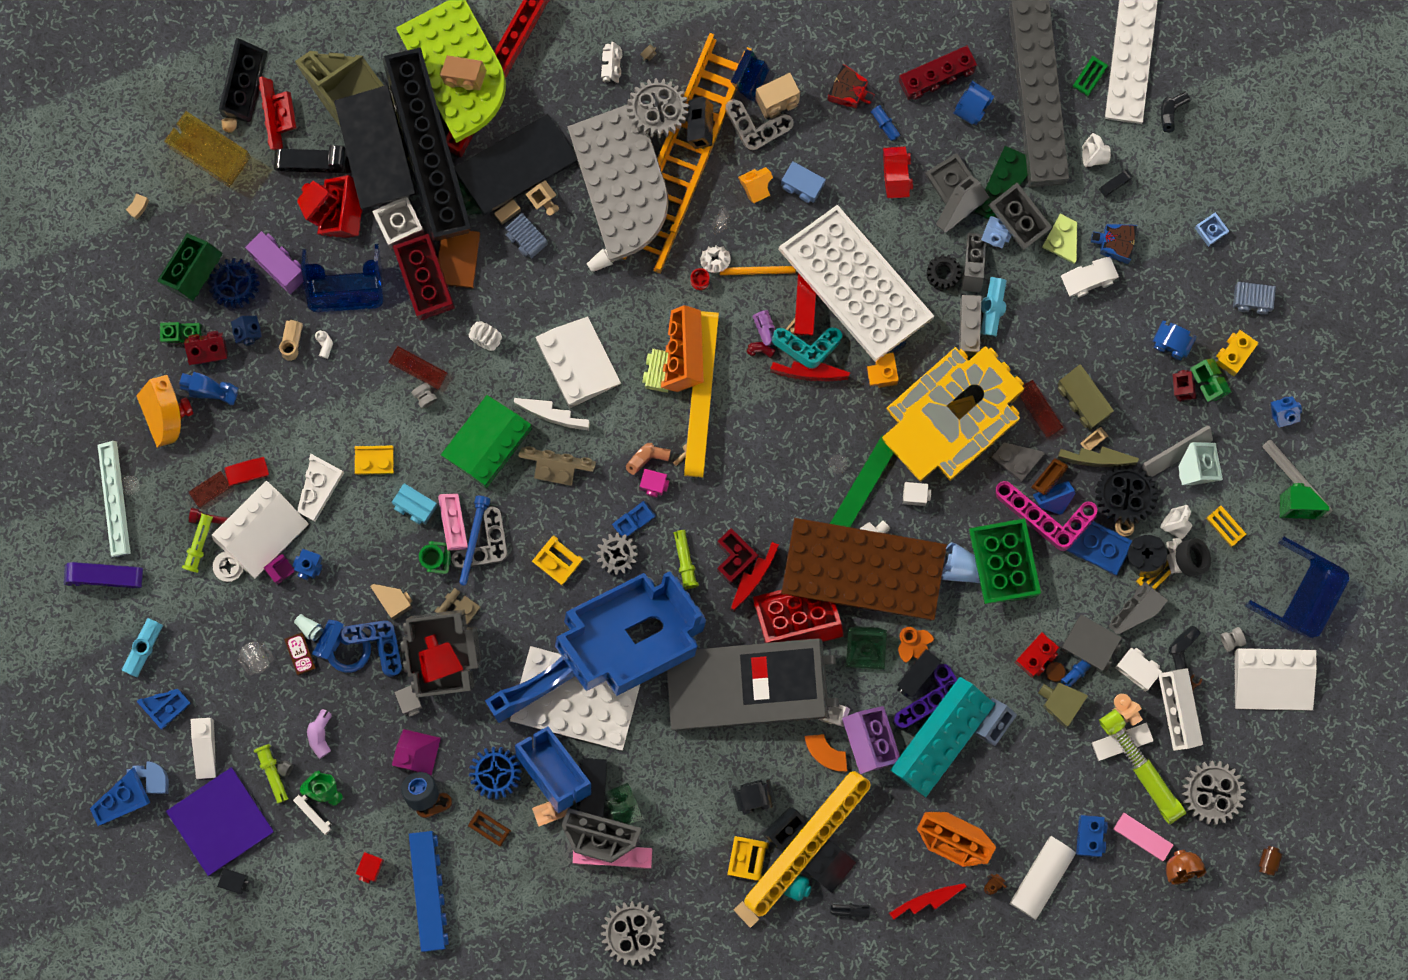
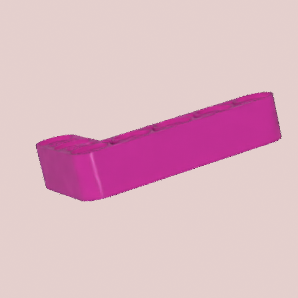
(1044, 518)

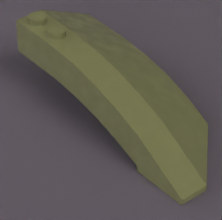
(338, 77)

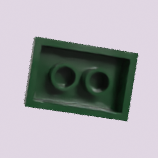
(190, 267)

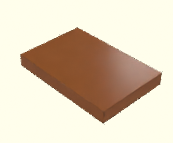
(459, 259)

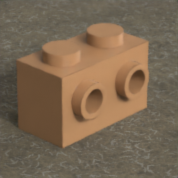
(463, 72)

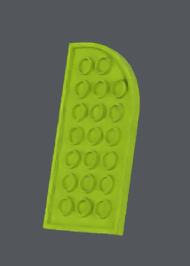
(455, 32)

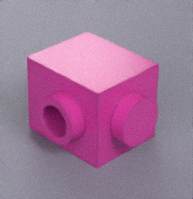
(654, 483)

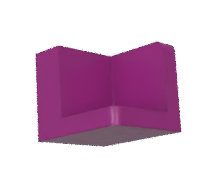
(279, 569)

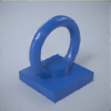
(329, 642)

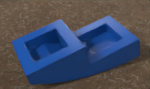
(634, 519)

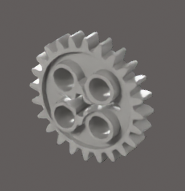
(641, 112)
(1210, 809)
(649, 928)

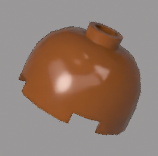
(1183, 867)

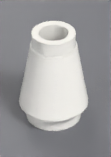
(599, 261)

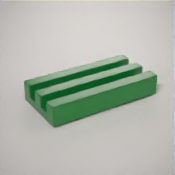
(1082, 88)

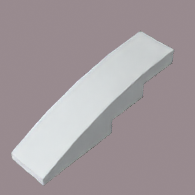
(545, 411)

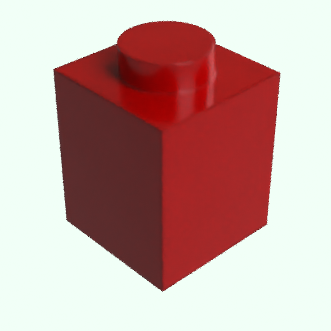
(369, 867)

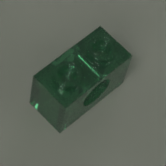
(623, 805)

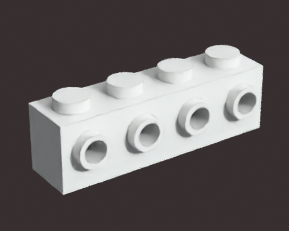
(1180, 709)

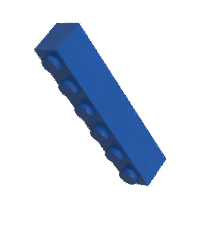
(427, 891)

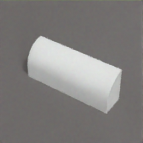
(1042, 877)

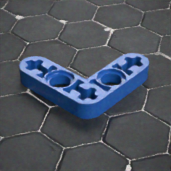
(382, 639)

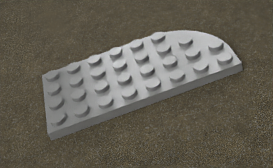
(621, 180)

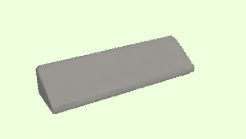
(1176, 452)

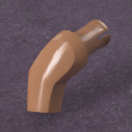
(644, 454)

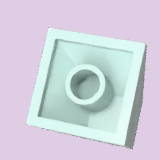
(1200, 464)

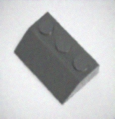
(1020, 216)

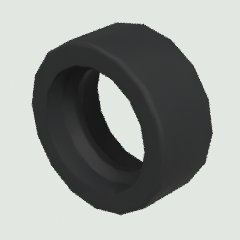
(1202, 555)

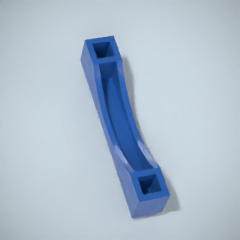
(513, 699)

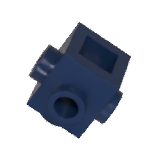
(246, 330)

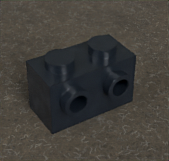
(785, 829)

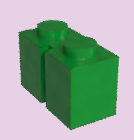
(1209, 372)

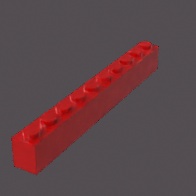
(508, 51)

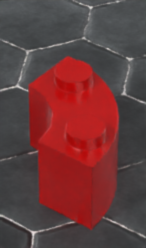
(896, 172)

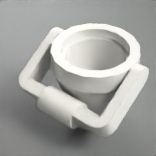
(1095, 153)
(1177, 521)

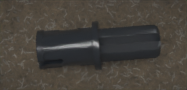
(850, 910)

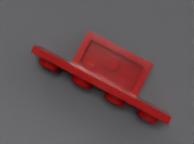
(277, 111)

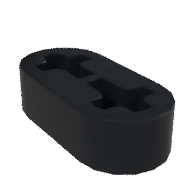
(1115, 183)

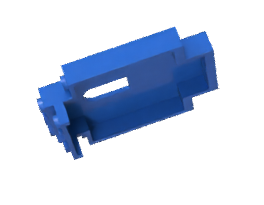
(602, 650)

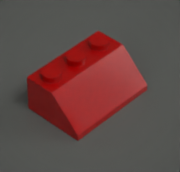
(346, 216)

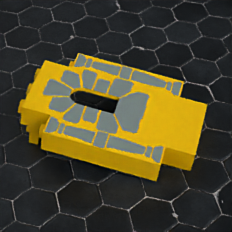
(929, 431)

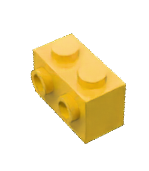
(1236, 353)

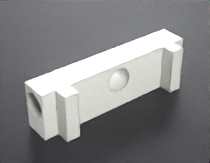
(301, 802)

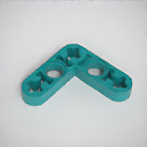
(807, 351)

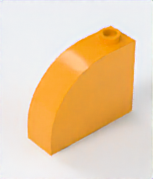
(160, 410)

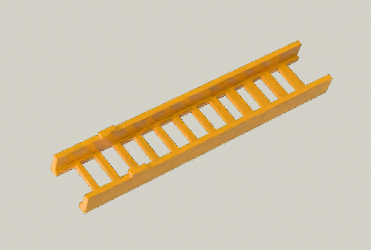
(664, 156)

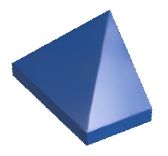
(1057, 498)

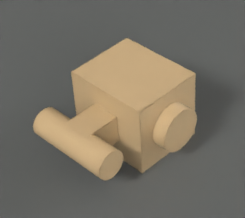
(541, 196)

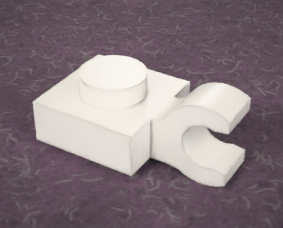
(1172, 546)

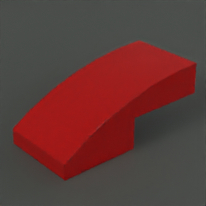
(246, 471)

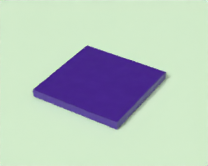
(220, 821)

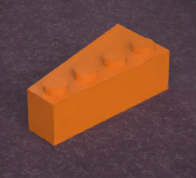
(684, 350)

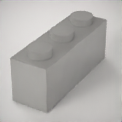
(970, 324)

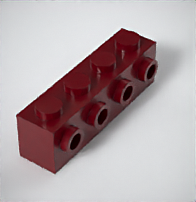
(938, 72)

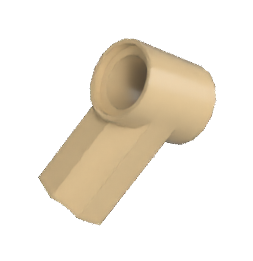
(291, 339)

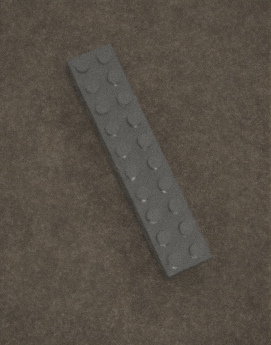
(1038, 93)

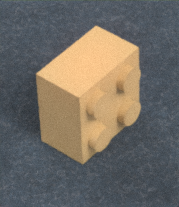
(778, 96)

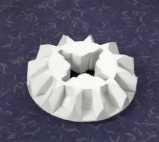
(716, 265)
(223, 574)

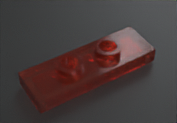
(418, 368)
(1040, 409)

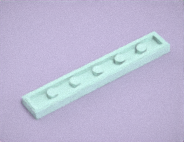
(114, 499)

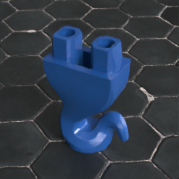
(204, 387)

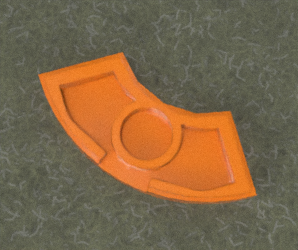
(824, 754)

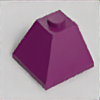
(416, 752)

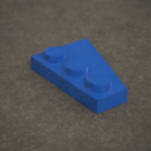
(121, 799)

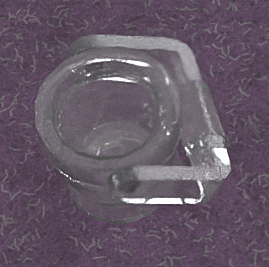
(255, 658)

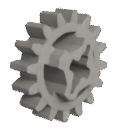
(620, 545)

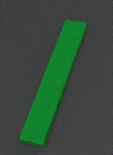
(863, 485)

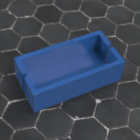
(553, 769)

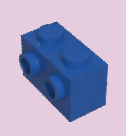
(1090, 836)

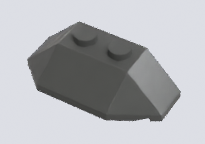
(599, 836)

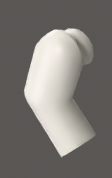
(326, 343)

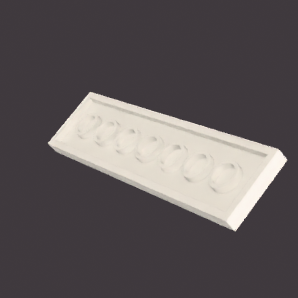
(1131, 60)

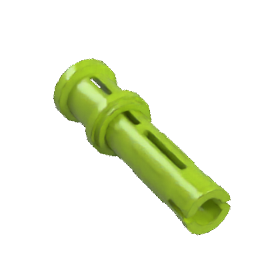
(192, 552)
(686, 568)
(268, 764)

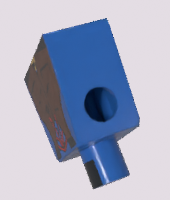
(1116, 241)

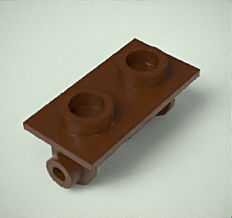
(994, 884)

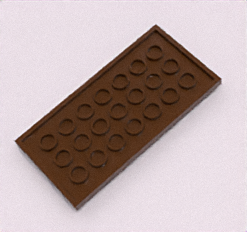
(864, 569)

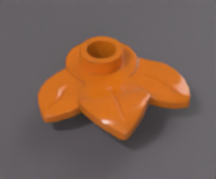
(914, 646)

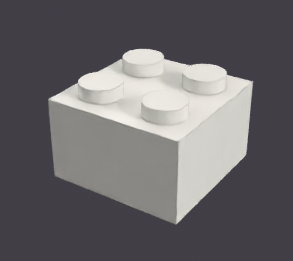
(398, 222)

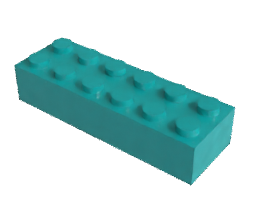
(942, 737)

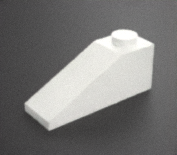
(203, 747)

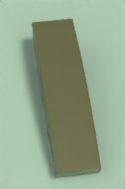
(1105, 458)

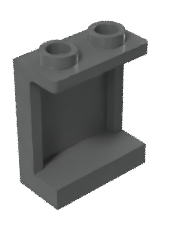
(1091, 643)

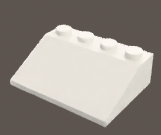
(578, 361)
(259, 529)
(1275, 679)

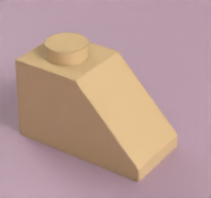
(393, 600)

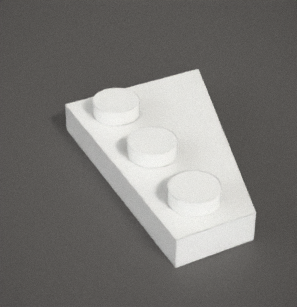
(318, 487)

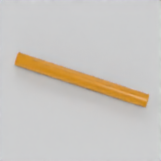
(758, 270)

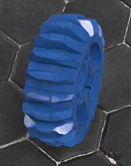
(496, 790)

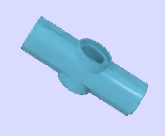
(993, 306)
(136, 659)

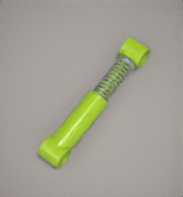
(1168, 805)

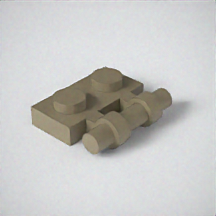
(470, 607)

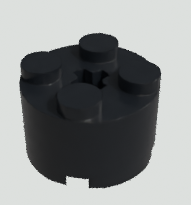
(1154, 548)
(753, 796)

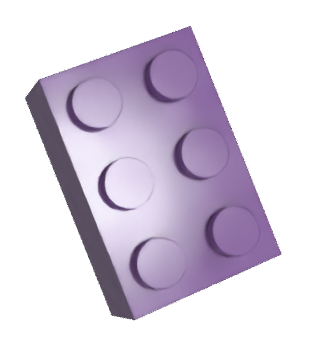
(276, 261)
(871, 739)

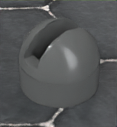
(285, 768)

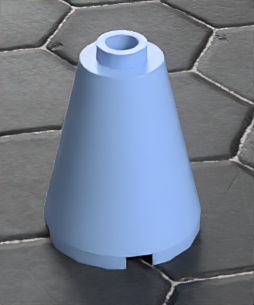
(959, 565)

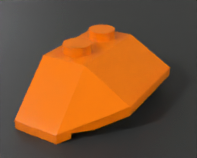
(955, 839)

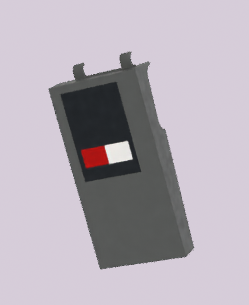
(750, 685)

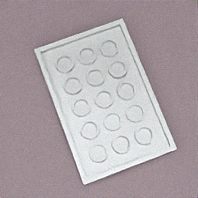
(576, 713)

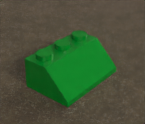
(1301, 503)

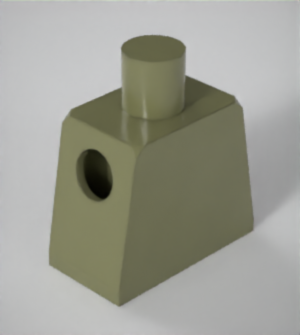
(1062, 702)

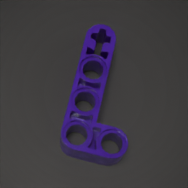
(102, 575)
(925, 701)

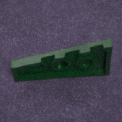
(1008, 171)

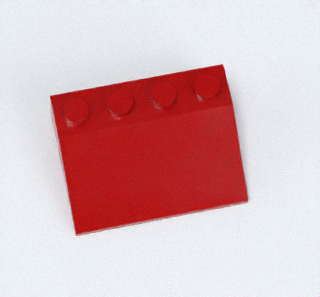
(796, 618)

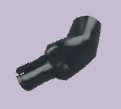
(1168, 110)
(1181, 644)

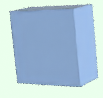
(1211, 229)

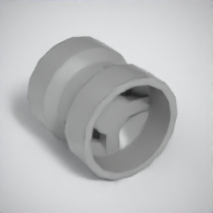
(424, 395)
(1233, 639)

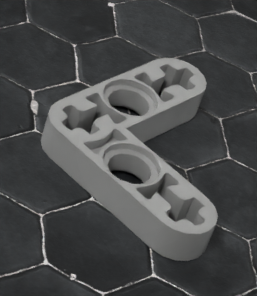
(751, 131)
(487, 550)

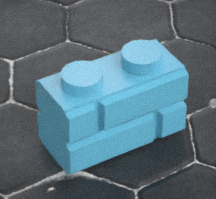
(414, 504)

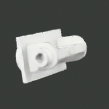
(612, 54)

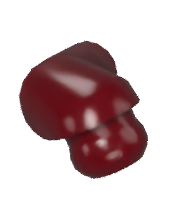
(756, 347)

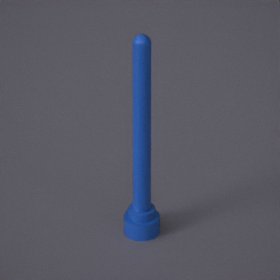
(481, 504)

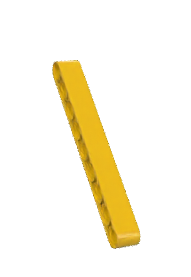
(701, 400)
(807, 843)

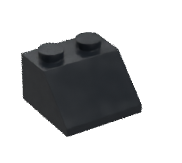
(829, 866)

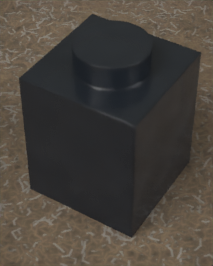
(233, 881)

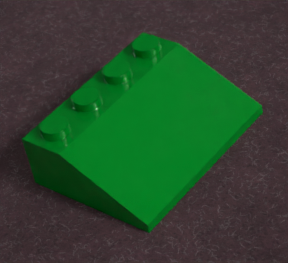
(487, 441)
(1005, 561)

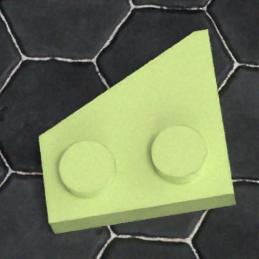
(1063, 239)

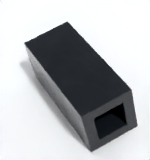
(700, 122)
(917, 673)

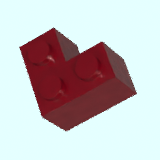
(739, 554)

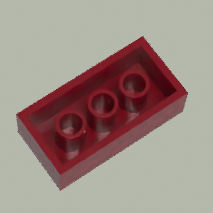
(423, 277)

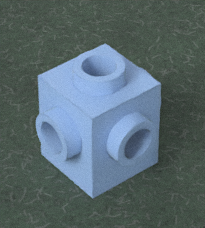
(996, 233)

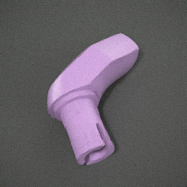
(316, 734)

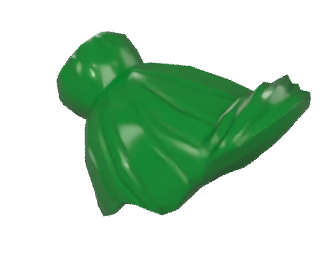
(321, 788)

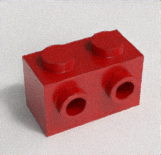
(1037, 655)

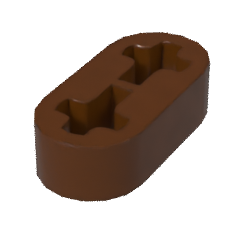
(437, 809)

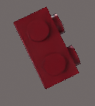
(205, 348)

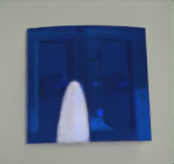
(750, 75)

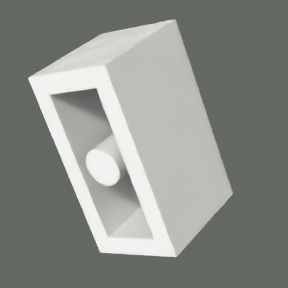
(1138, 668)

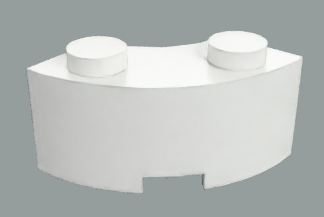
(1083, 279)

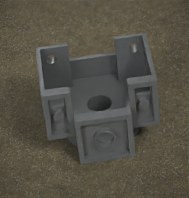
(450, 628)

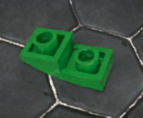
(177, 333)

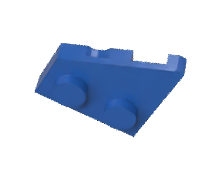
(164, 706)

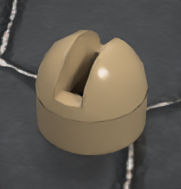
(229, 124)

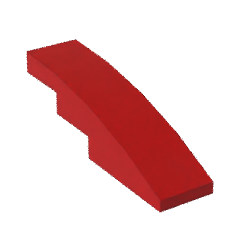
(804, 308)
(820, 373)
(750, 582)
(934, 898)

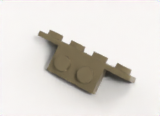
(554, 466)

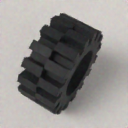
(943, 283)

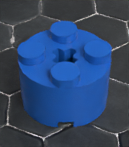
(972, 103)
(1173, 339)

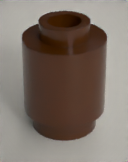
(1270, 861)

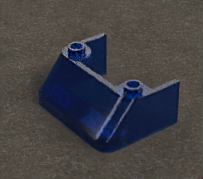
(343, 291)

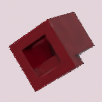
(1187, 392)

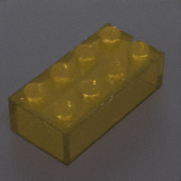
(207, 149)

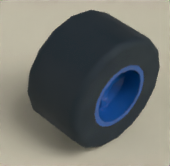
(419, 791)

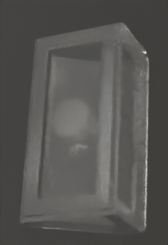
(721, 221)

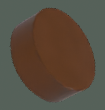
(1055, 671)

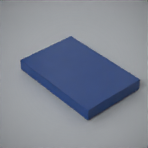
(1101, 547)

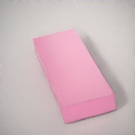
(452, 522)
(1143, 837)

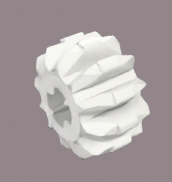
(485, 336)

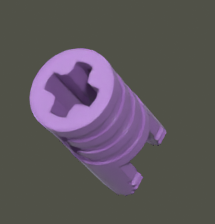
(765, 326)

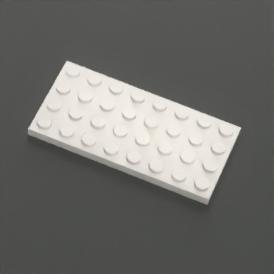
(856, 283)

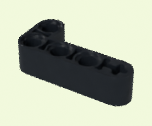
(305, 160)

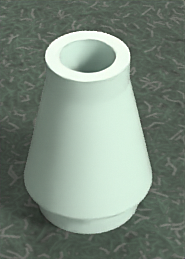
(310, 628)

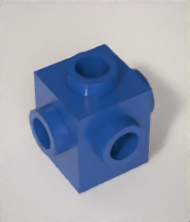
(1286, 411)
(307, 557)

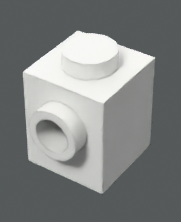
(916, 494)

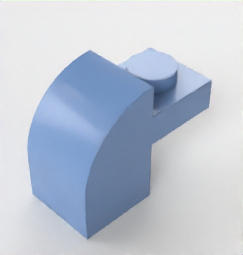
(156, 778)

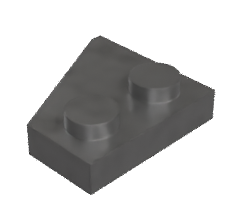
(1017, 459)

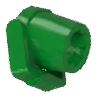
(432, 557)

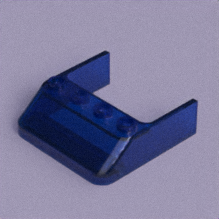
(1314, 597)

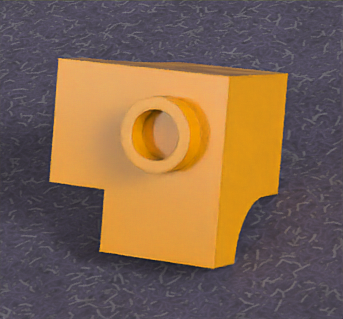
(756, 184)
(883, 372)

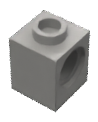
(408, 701)

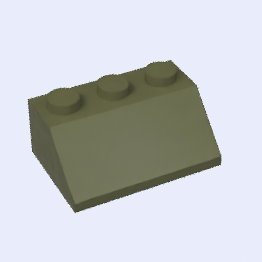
(1084, 398)

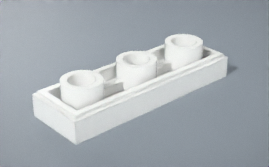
(1109, 747)

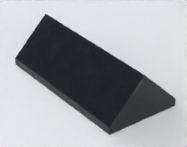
(242, 81)

